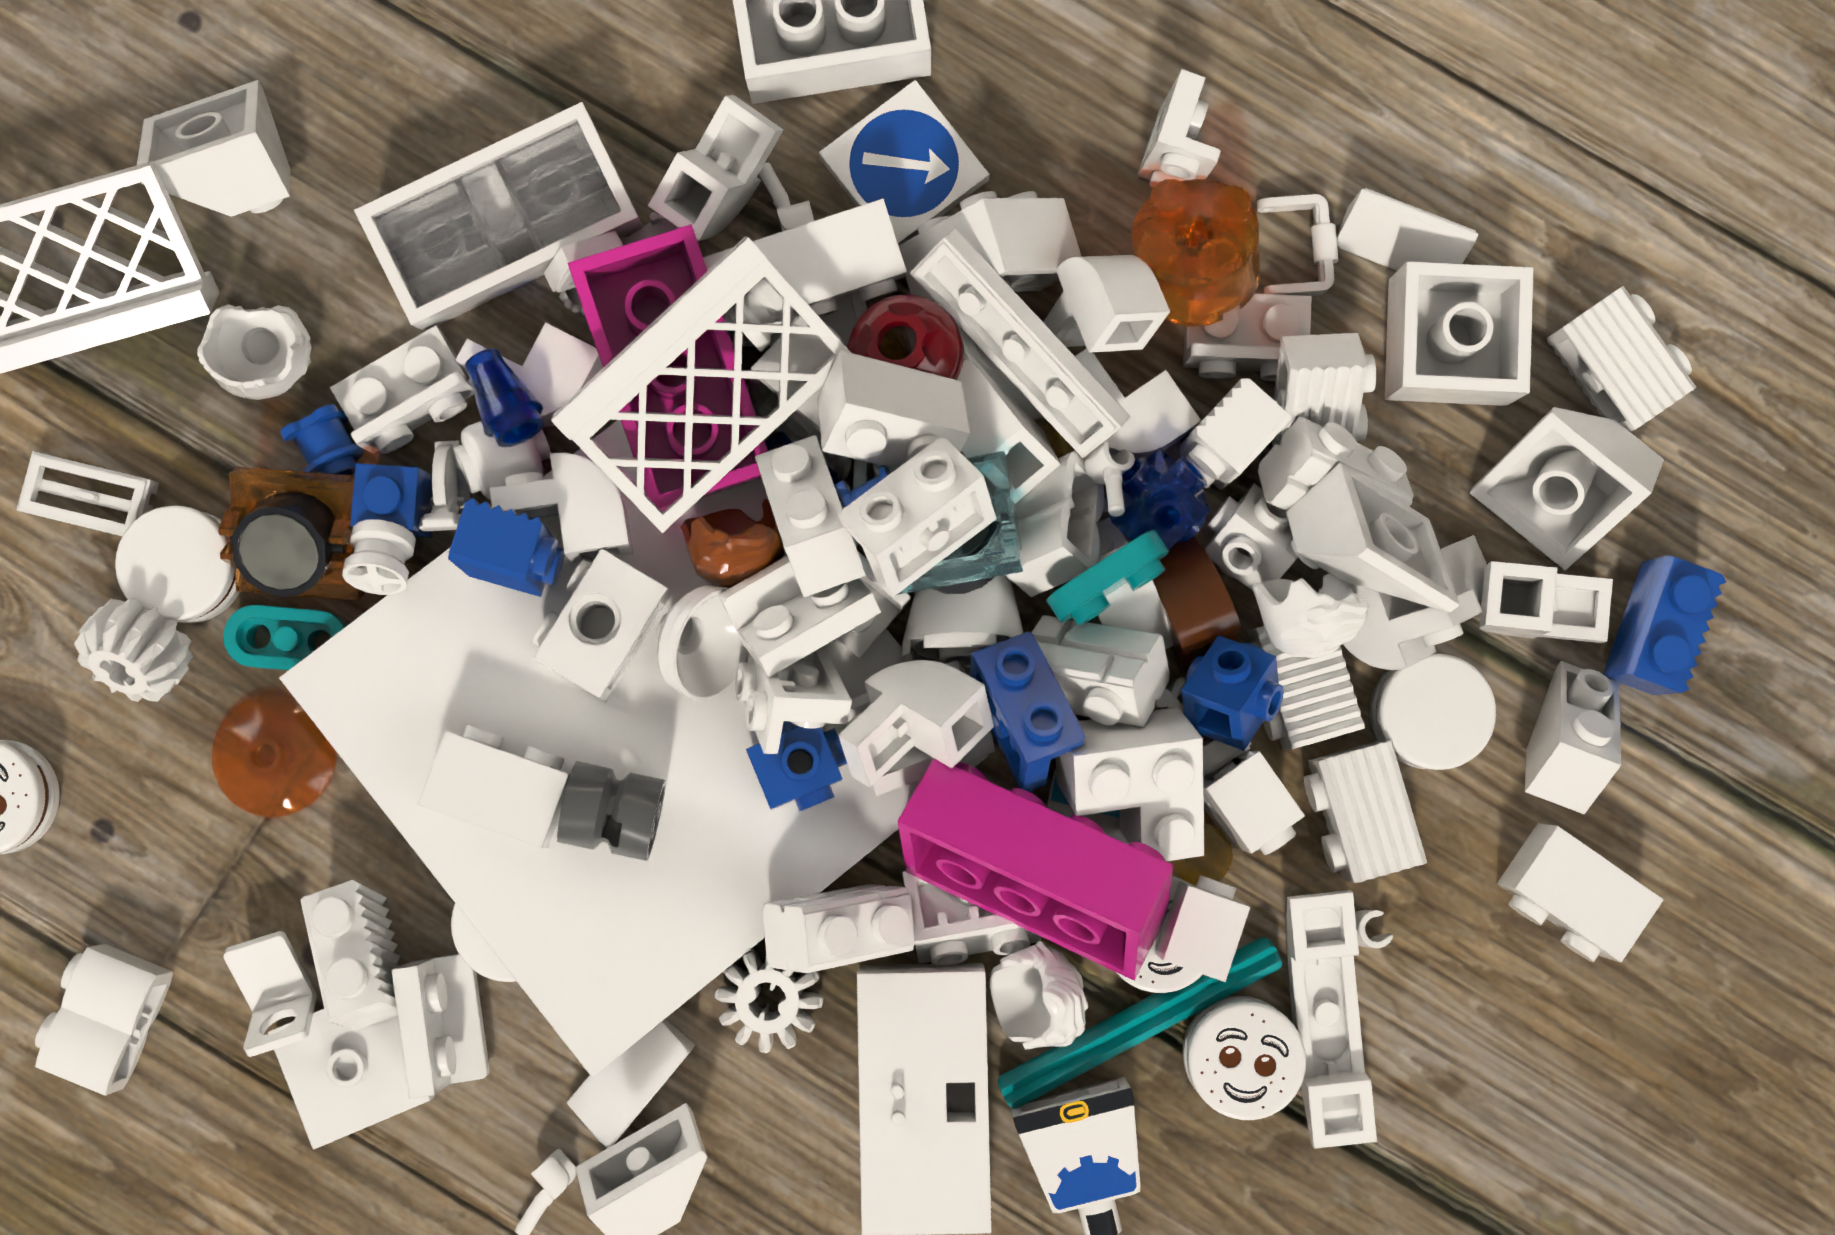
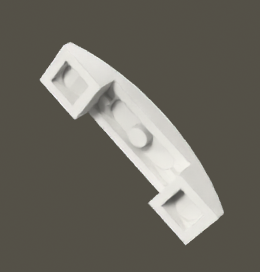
(1328, 1019)

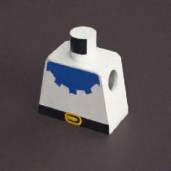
(1084, 1150)

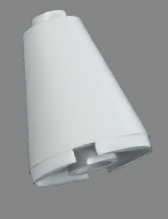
(956, 625)

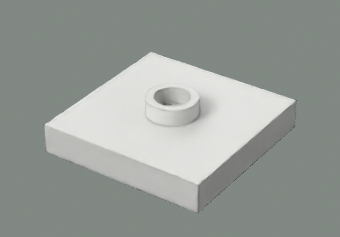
(346, 1077)

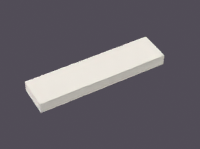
(1019, 343)

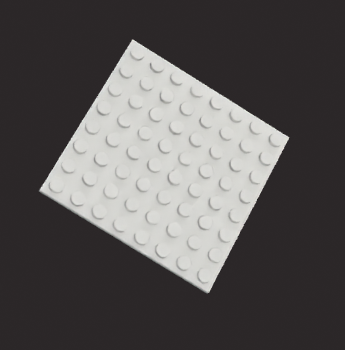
(588, 932)

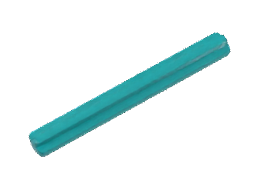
(1134, 1026)

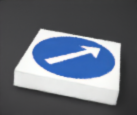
(906, 158)

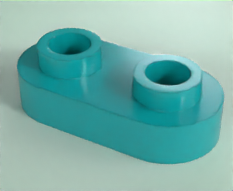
(1132, 564)
(291, 632)

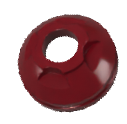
(938, 339)

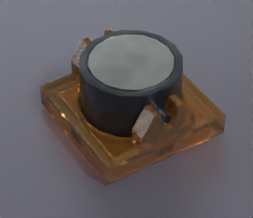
(291, 537)

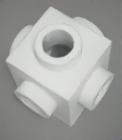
(1251, 539)

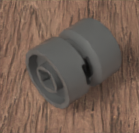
(611, 810)

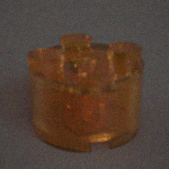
(1200, 247)

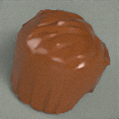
(731, 545)

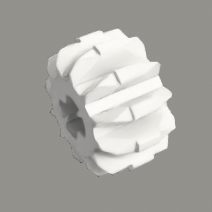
(133, 650)
(761, 1019)

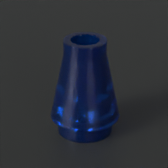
(503, 401)

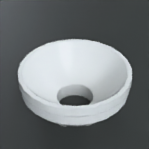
(712, 654)

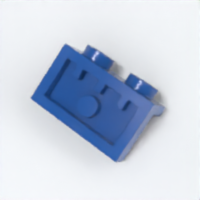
(1026, 708)

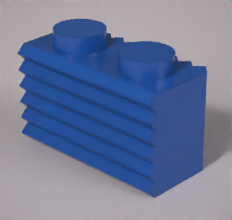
(505, 548)
(1664, 625)

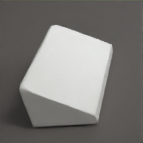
(1400, 233)
(629, 1082)

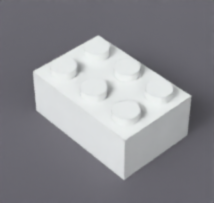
(829, 45)

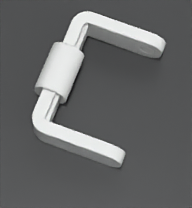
(1323, 242)

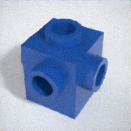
(1232, 692)
(807, 789)

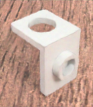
(274, 989)

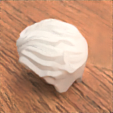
(255, 350)
(1307, 620)
(1039, 997)

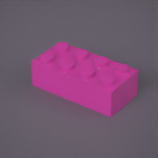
(620, 299)
(1036, 866)

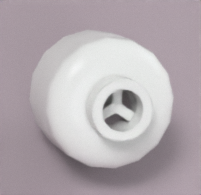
(488, 465)

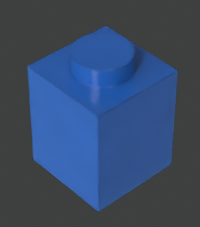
(392, 495)

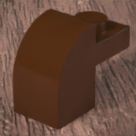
(1194, 602)

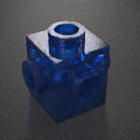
(1162, 498)

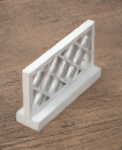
(100, 316)
(660, 345)

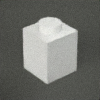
(1203, 928)

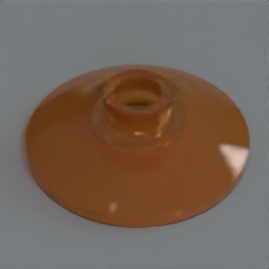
(301, 764)

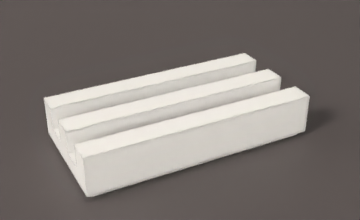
(34, 483)

